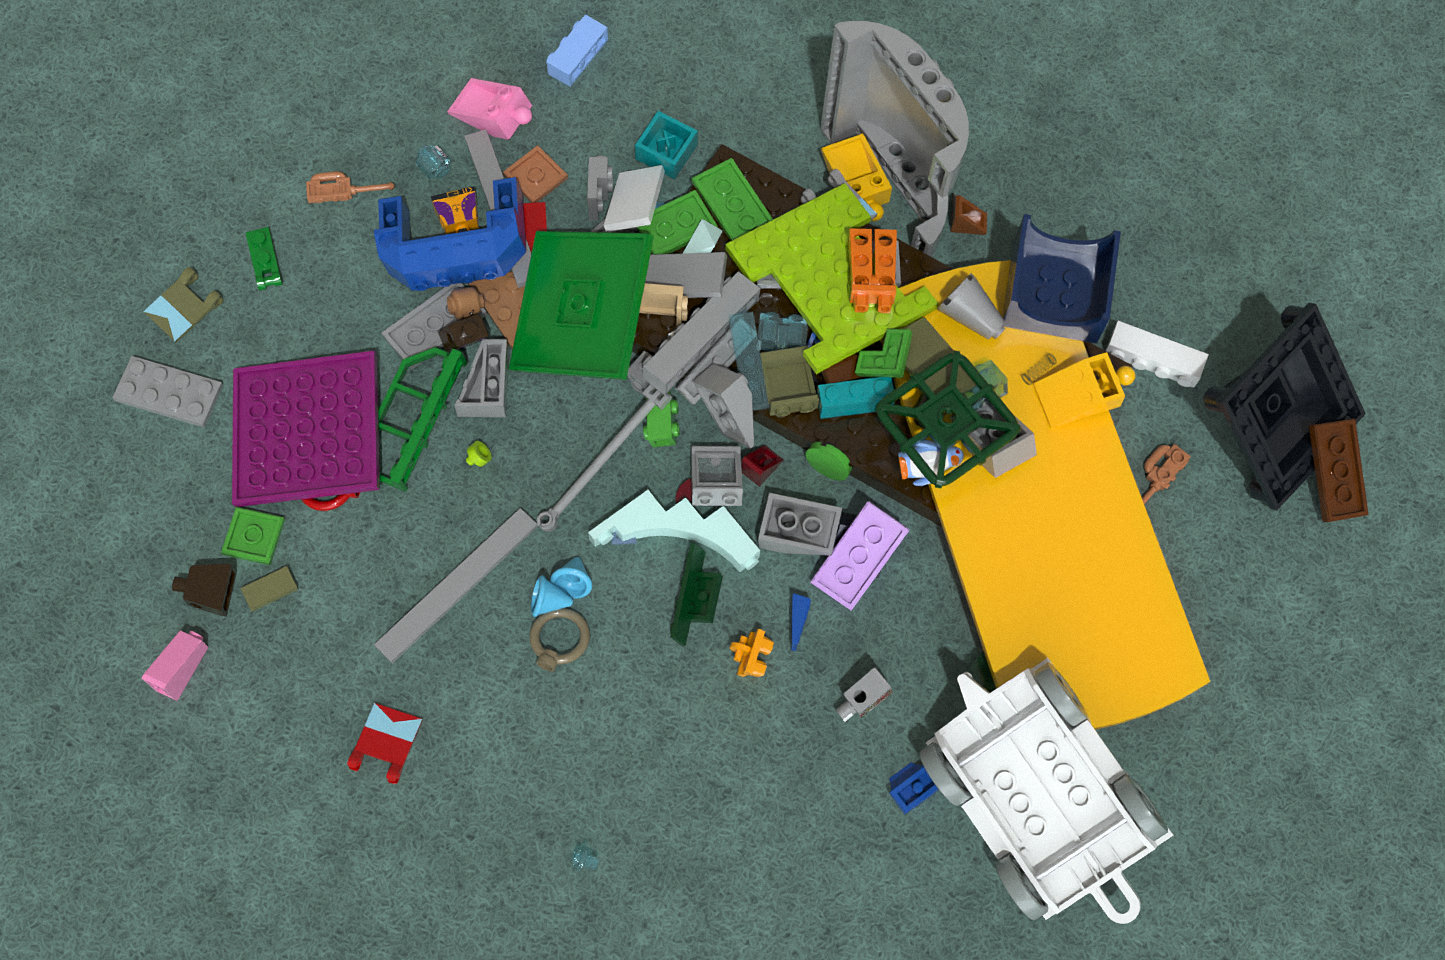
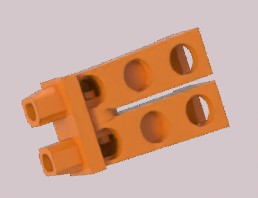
(869, 287)

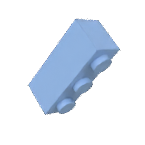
(577, 50)

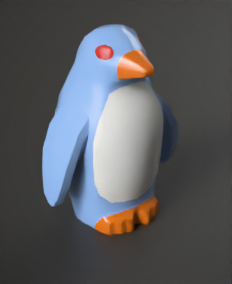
(930, 453)

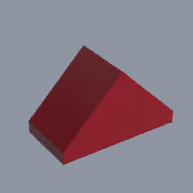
(760, 464)

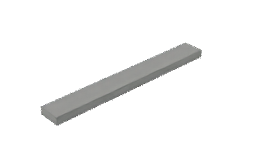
(488, 171)
(456, 586)

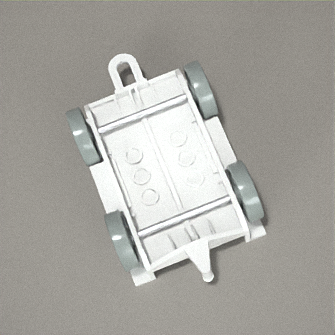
(1044, 793)

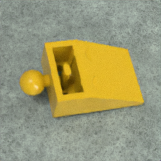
(860, 170)
(1076, 392)

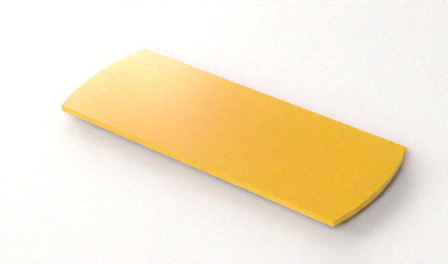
(1061, 544)

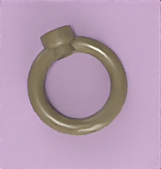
(549, 659)

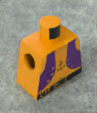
(457, 210)

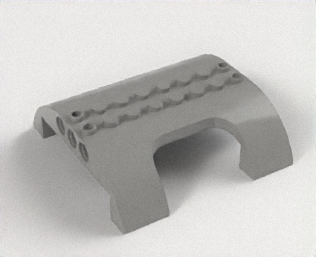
(903, 106)

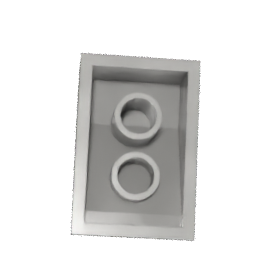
(728, 402)
(1012, 454)
(798, 526)

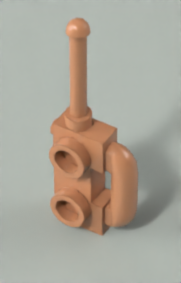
(336, 191)
(1162, 476)

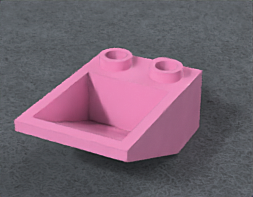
(492, 107)

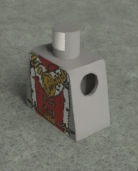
(871, 686)

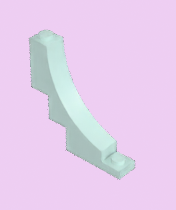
(647, 518)

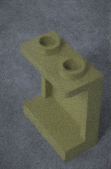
(788, 382)

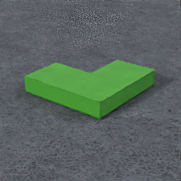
(889, 361)

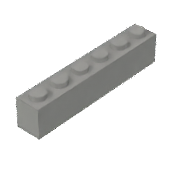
(699, 334)

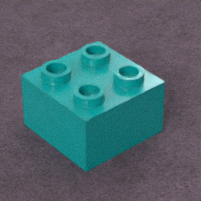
(666, 144)

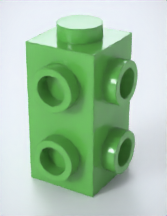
(661, 425)

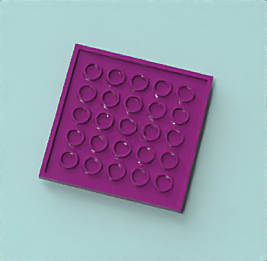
(305, 429)

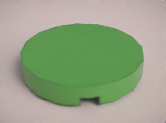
(828, 461)

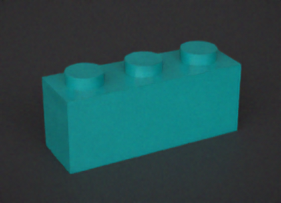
(852, 396)

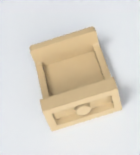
(665, 301)

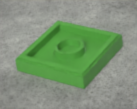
(253, 536)

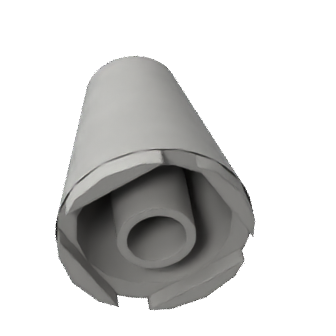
(973, 308)

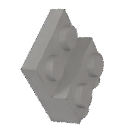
(599, 185)

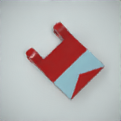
(387, 737)

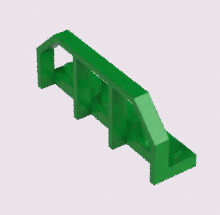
(430, 411)

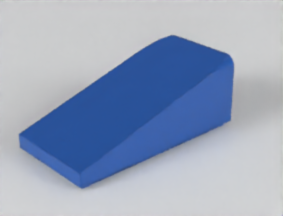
(799, 610)

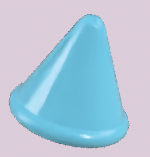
(572, 579)
(548, 597)

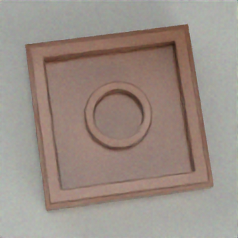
(536, 174)

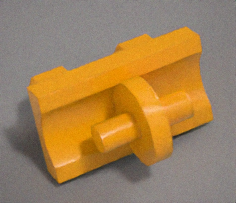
(747, 652)

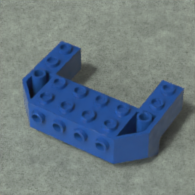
(455, 256)

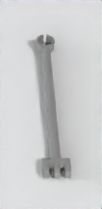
(553, 514)

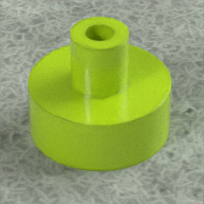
(478, 454)

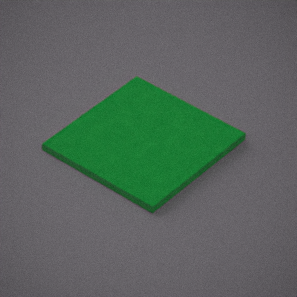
(581, 304)

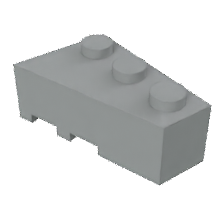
(486, 386)

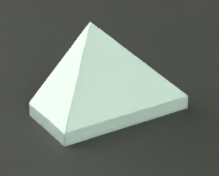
(703, 239)

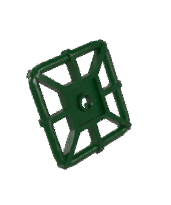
(947, 434)

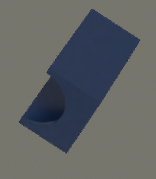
(1060, 284)

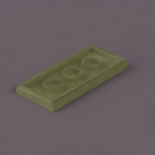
(927, 348)

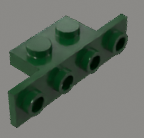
(697, 595)

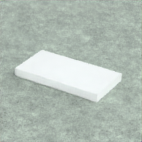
(634, 198)

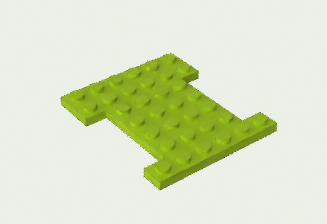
(812, 265)

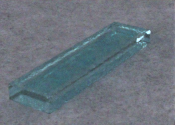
(748, 357)

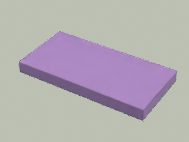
(859, 555)

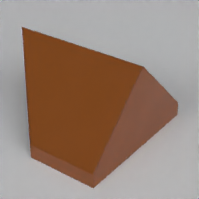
(967, 217)

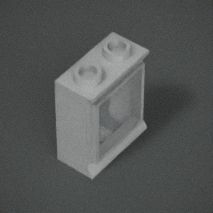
(716, 476)

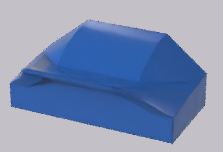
(911, 787)

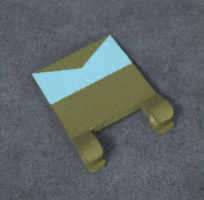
(180, 308)

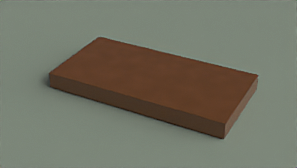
(1338, 470)

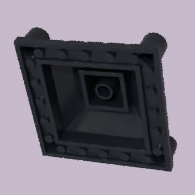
(1280, 396)

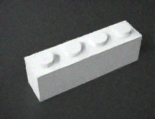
(1157, 354)

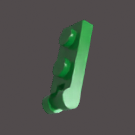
(263, 258)

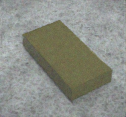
(269, 588)

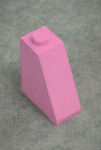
(176, 664)

